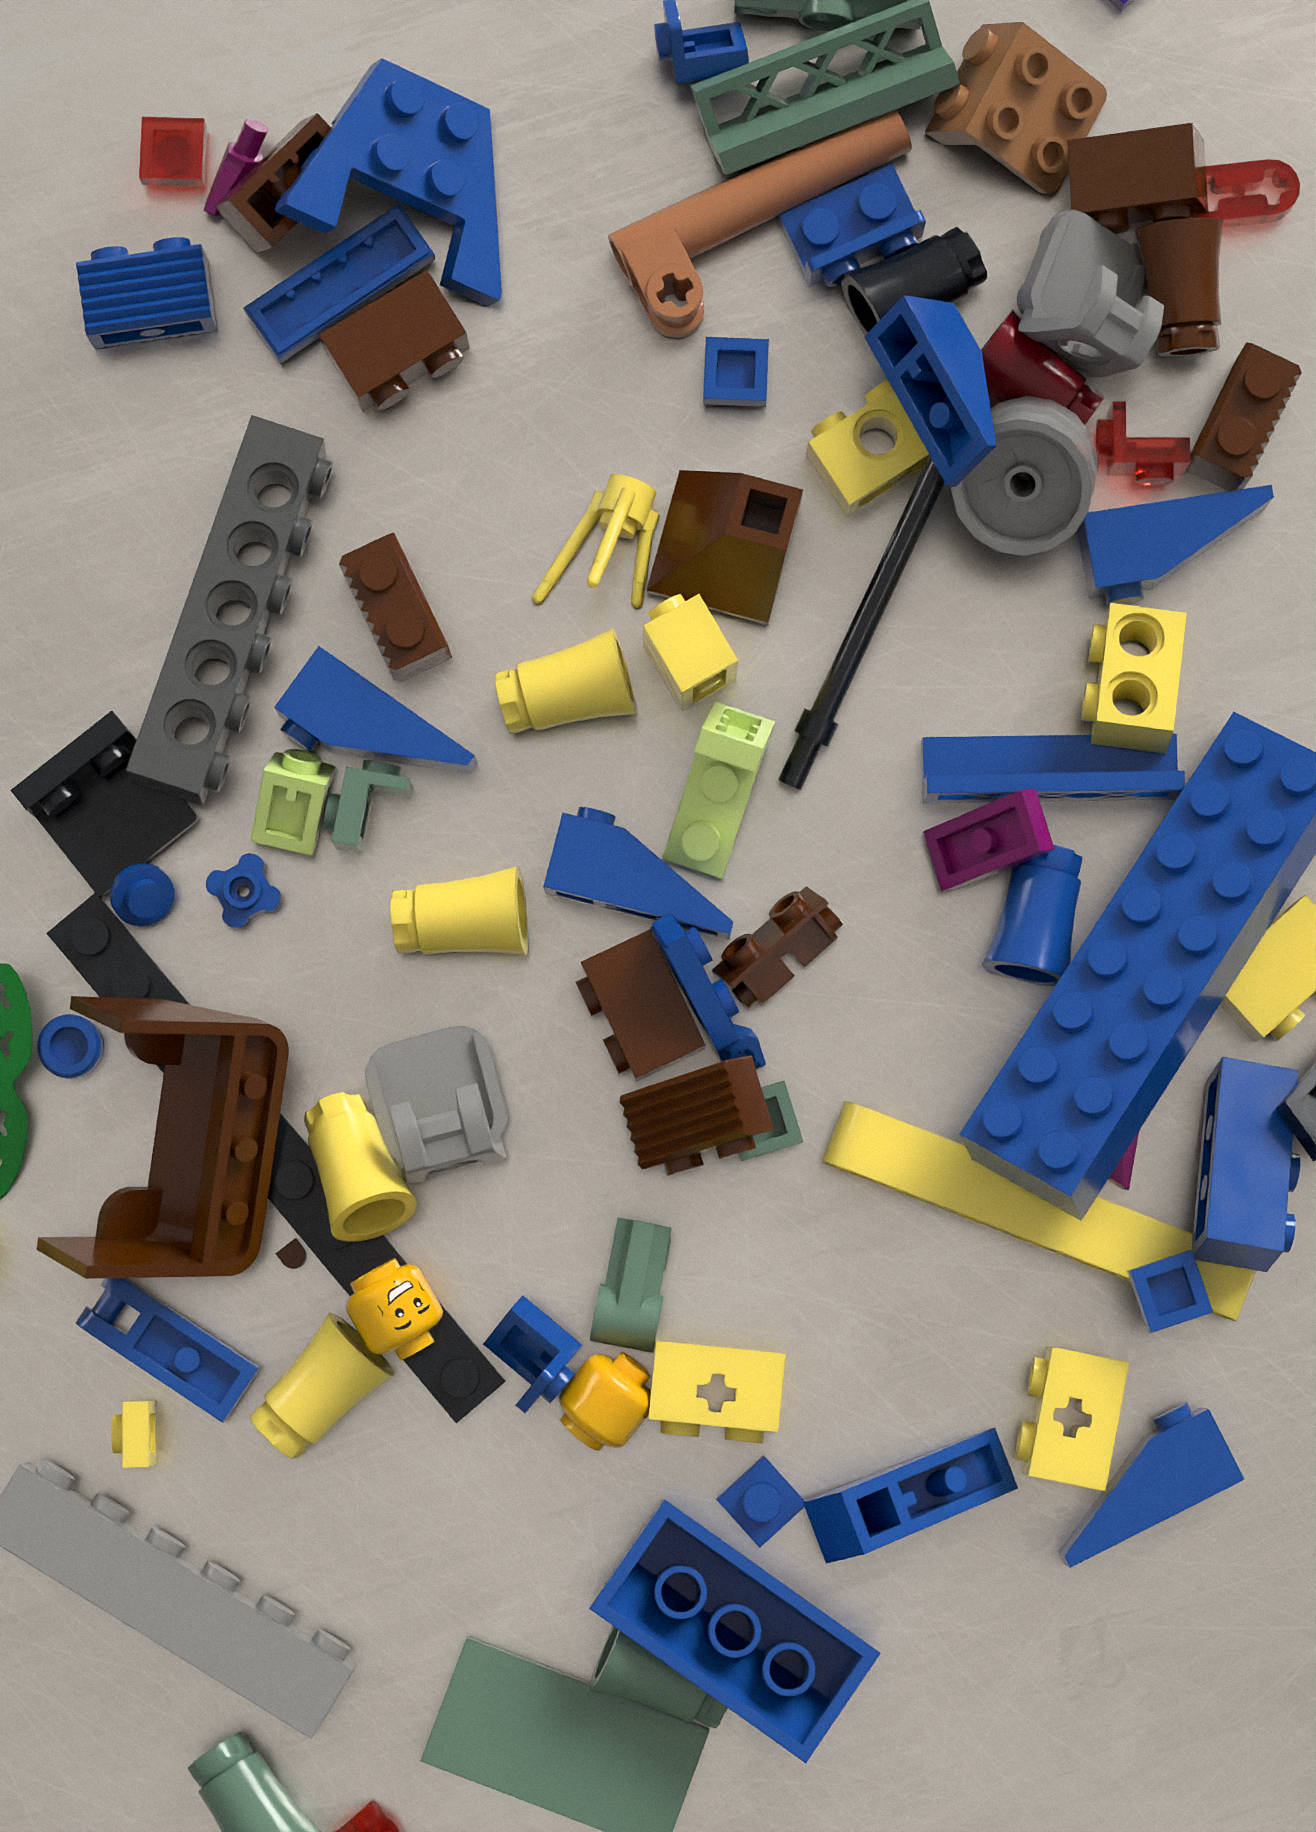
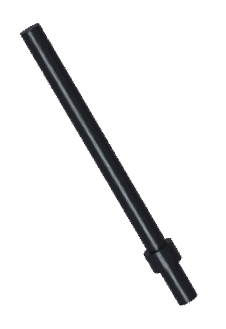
(817, 725)

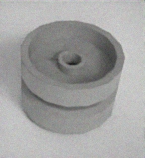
(1038, 512)

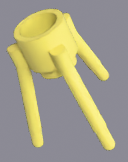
(623, 510)

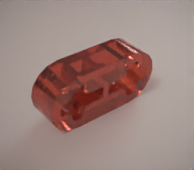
(1245, 177)

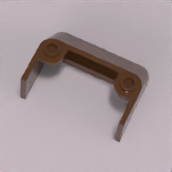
(208, 1148)

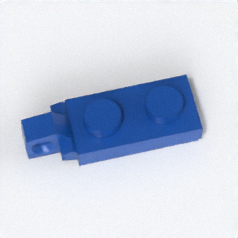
(708, 1000)

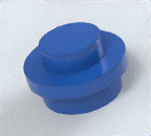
(141, 894)

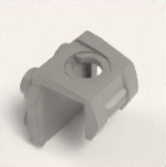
(1085, 297)
(438, 1102)

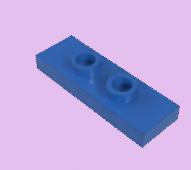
(339, 283)

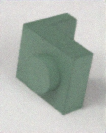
(349, 812)

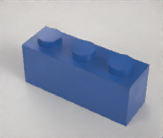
(1245, 1167)

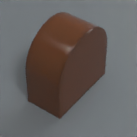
(293, 1254)

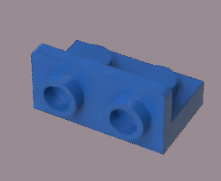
(852, 226)

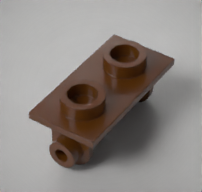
(796, 924)

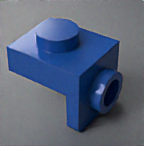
(698, 51)
(534, 1350)

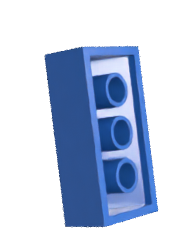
(734, 1630)

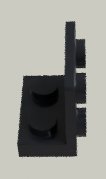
(95, 808)

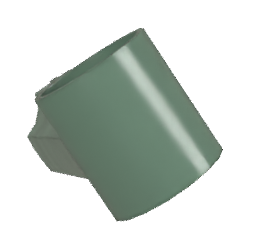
(630, 1299)

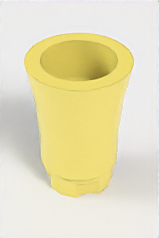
(567, 686)
(463, 915)
(356, 1170)
(320, 1388)

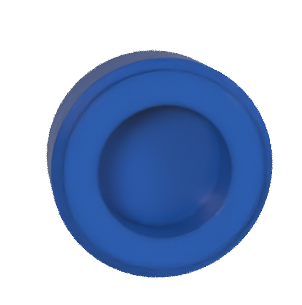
(70, 1046)

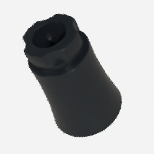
(933, 269)

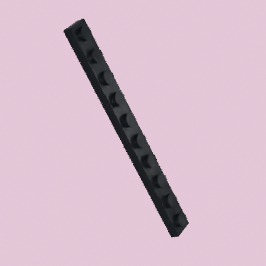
(121, 968)

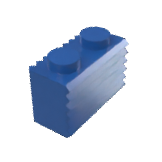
(146, 293)

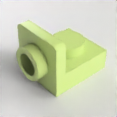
(292, 801)

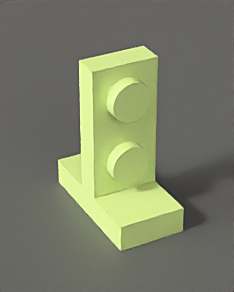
(718, 789)

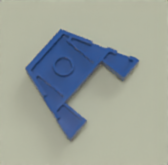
(421, 150)

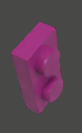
(988, 839)

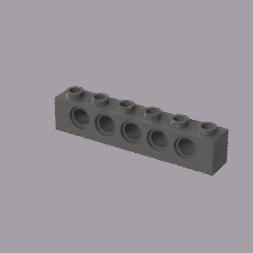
(266, 457)

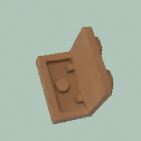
(1018, 103)

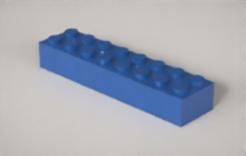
(1151, 970)

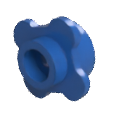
(260, 896)

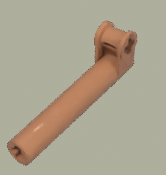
(659, 247)

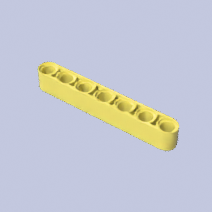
(948, 1178)

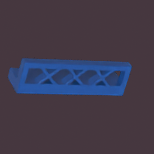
(1055, 765)

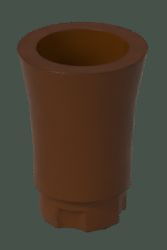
(1184, 277)

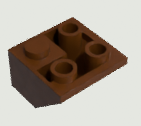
(726, 542)

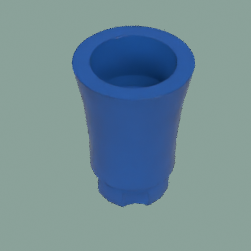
(1037, 919)

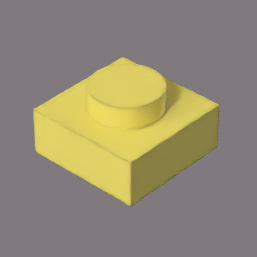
(136, 1433)

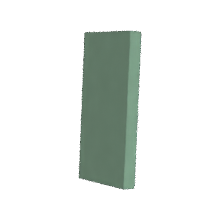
(562, 1744)

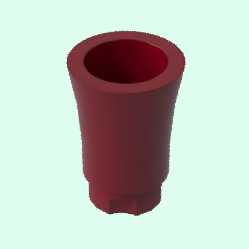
(1023, 367)

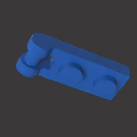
(170, 1348)

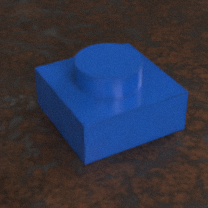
(735, 371)
(1170, 1291)
(761, 1501)

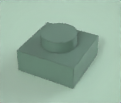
(784, 1122)

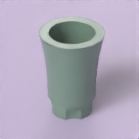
(639, 1676)
(244, 1791)

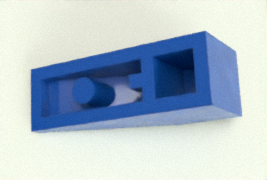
(938, 381)
(1147, 543)
(357, 719)
(617, 872)
(1160, 1478)
(909, 1496)

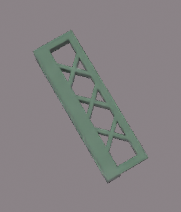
(834, 104)

